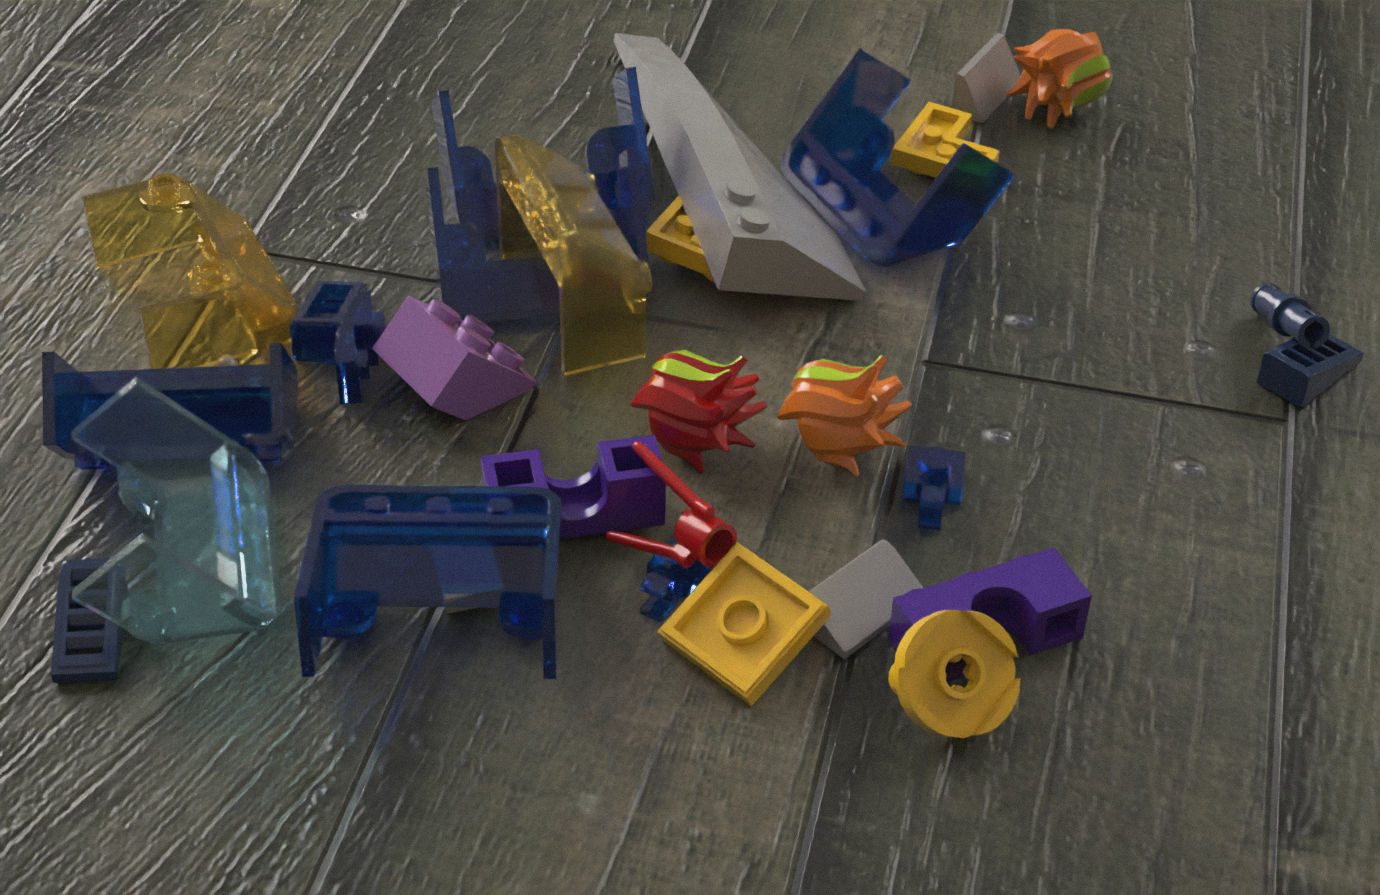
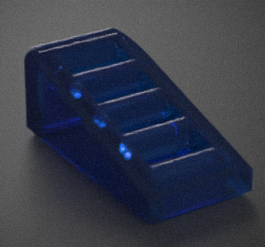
(318, 320)

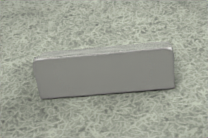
(985, 80)
(862, 597)

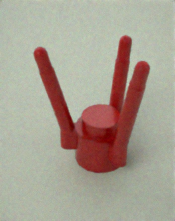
(698, 531)

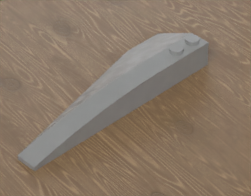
(741, 208)

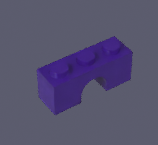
(613, 495)
(1029, 597)

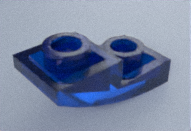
(354, 344)

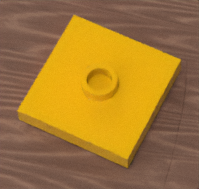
(744, 623)

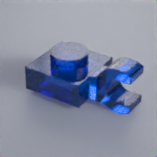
(934, 479)
(667, 583)

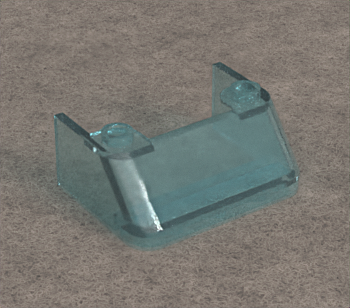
(212, 519)

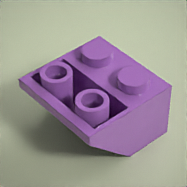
(451, 359)

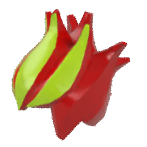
(698, 404)

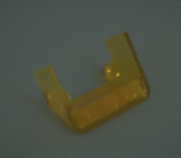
(557, 210)
(233, 296)

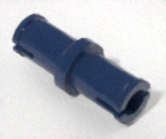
(1290, 315)

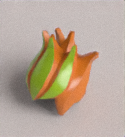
(1062, 73)
(844, 410)

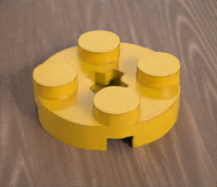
(921, 676)

